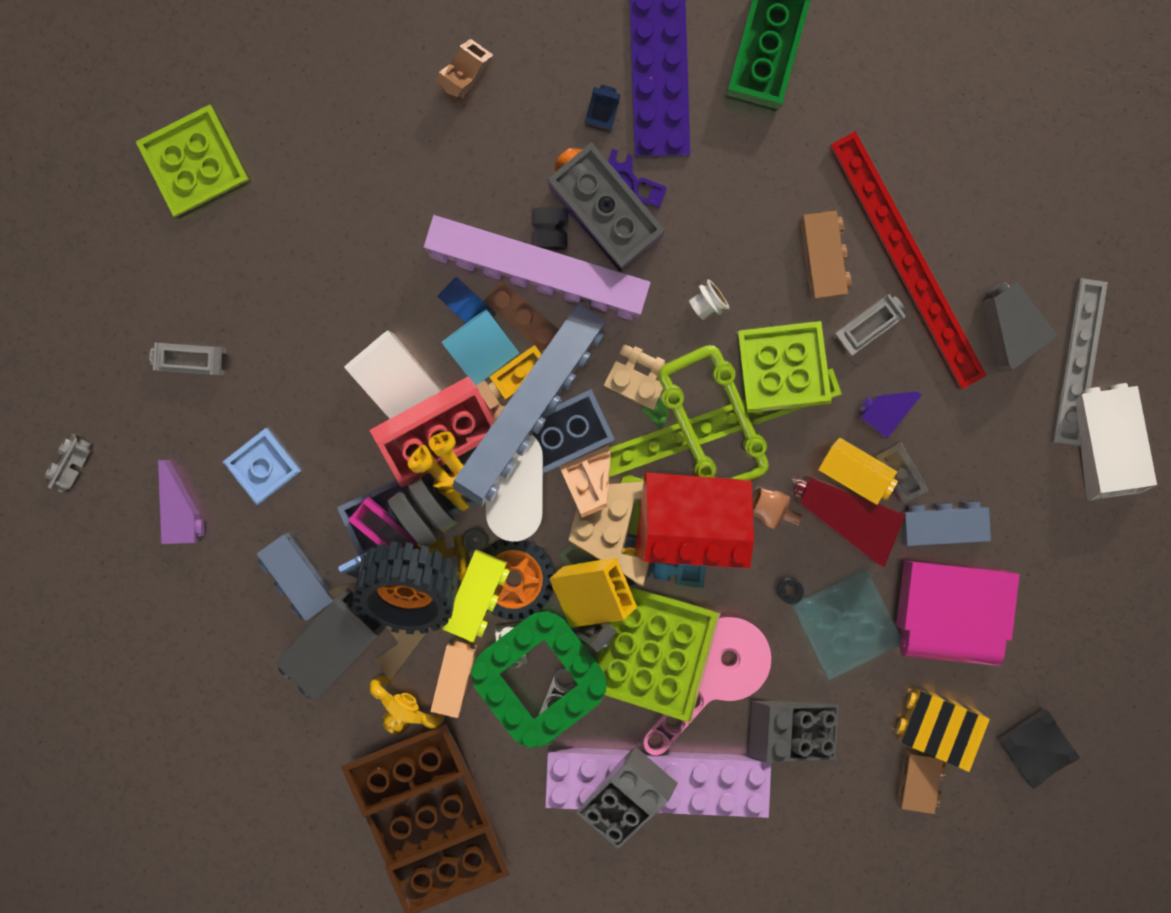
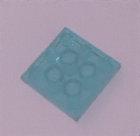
(847, 624)

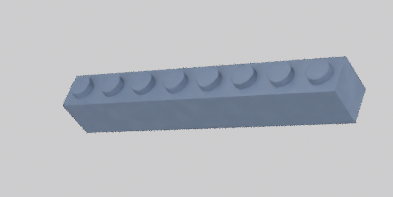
(529, 405)

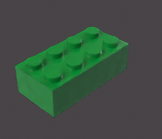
(767, 51)

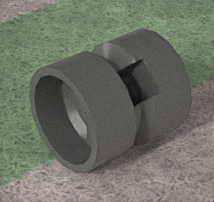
(549, 228)

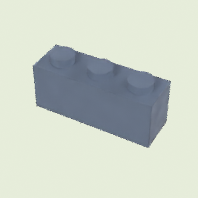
(946, 524)
(295, 577)

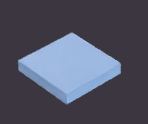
(262, 466)

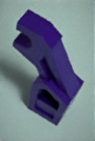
(626, 173)

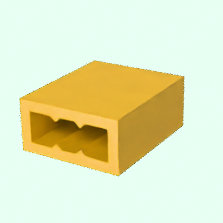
(859, 471)
(593, 592)

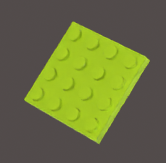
(659, 654)

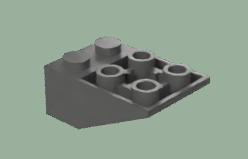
(793, 731)
(627, 798)

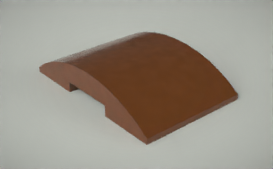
(427, 819)

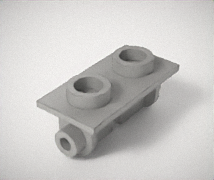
(71, 453)

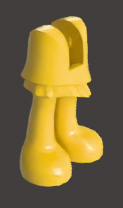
(423, 460)

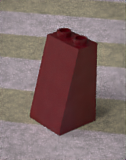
(856, 520)

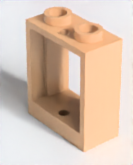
(454, 677)

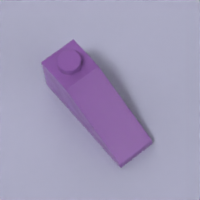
(178, 514)

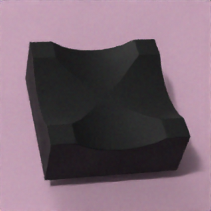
(1038, 748)

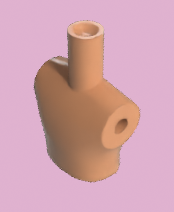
(772, 507)

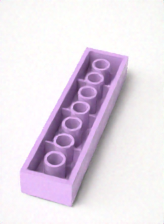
(536, 266)
(705, 781)

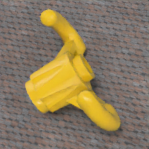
(401, 709)

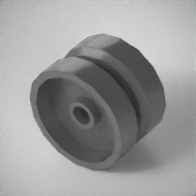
(418, 515)

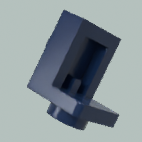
(603, 107)

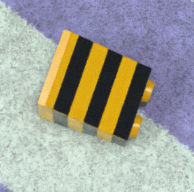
(942, 728)

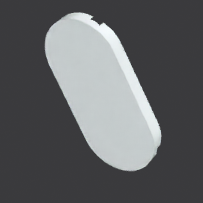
(519, 502)

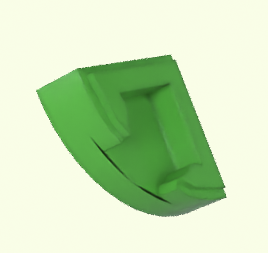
(659, 414)

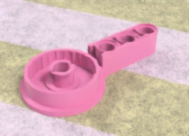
(722, 680)

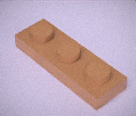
(521, 316)

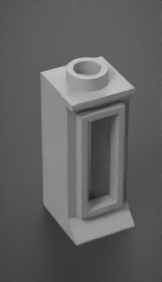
(870, 324)
(187, 359)

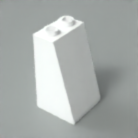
(391, 375)
(1114, 442)

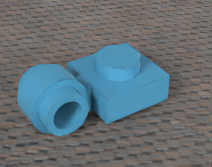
(685, 574)

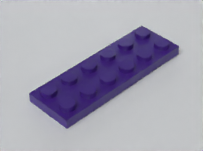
(659, 78)

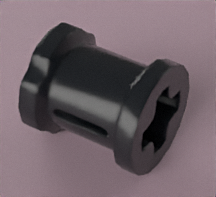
(799, 591)

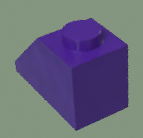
(886, 411)

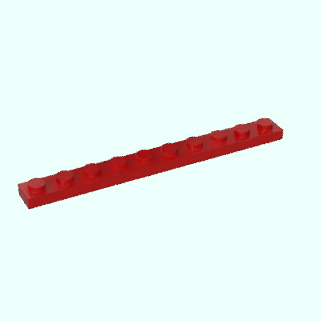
(908, 260)

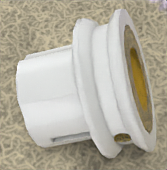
(708, 301)

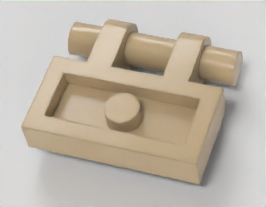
(633, 384)

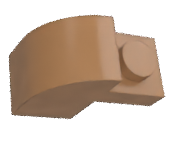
(464, 69)

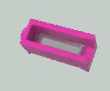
(380, 525)

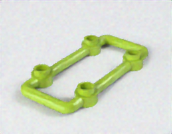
(723, 374)

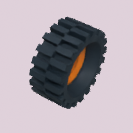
(406, 588)

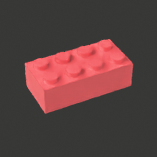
(452, 410)

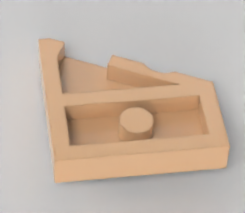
(589, 480)

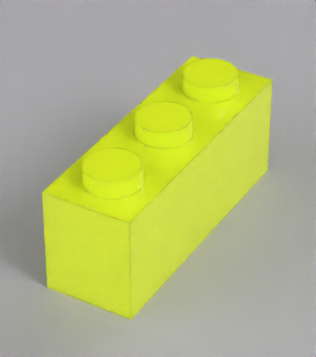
(476, 595)

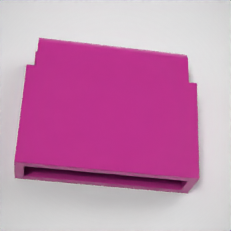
(956, 612)

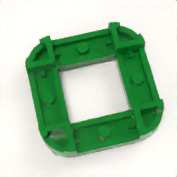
(512, 647)

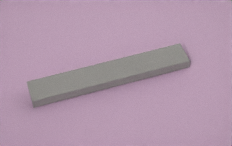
(1079, 357)

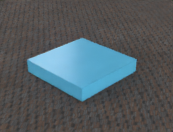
(480, 347)

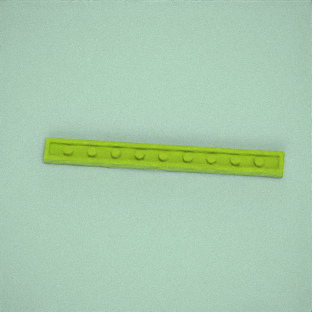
(706, 427)

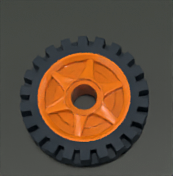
(535, 569)

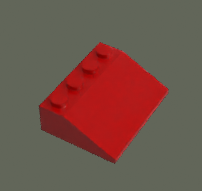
(695, 521)

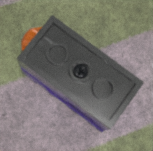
(604, 205)

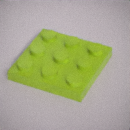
(192, 161)
(784, 367)

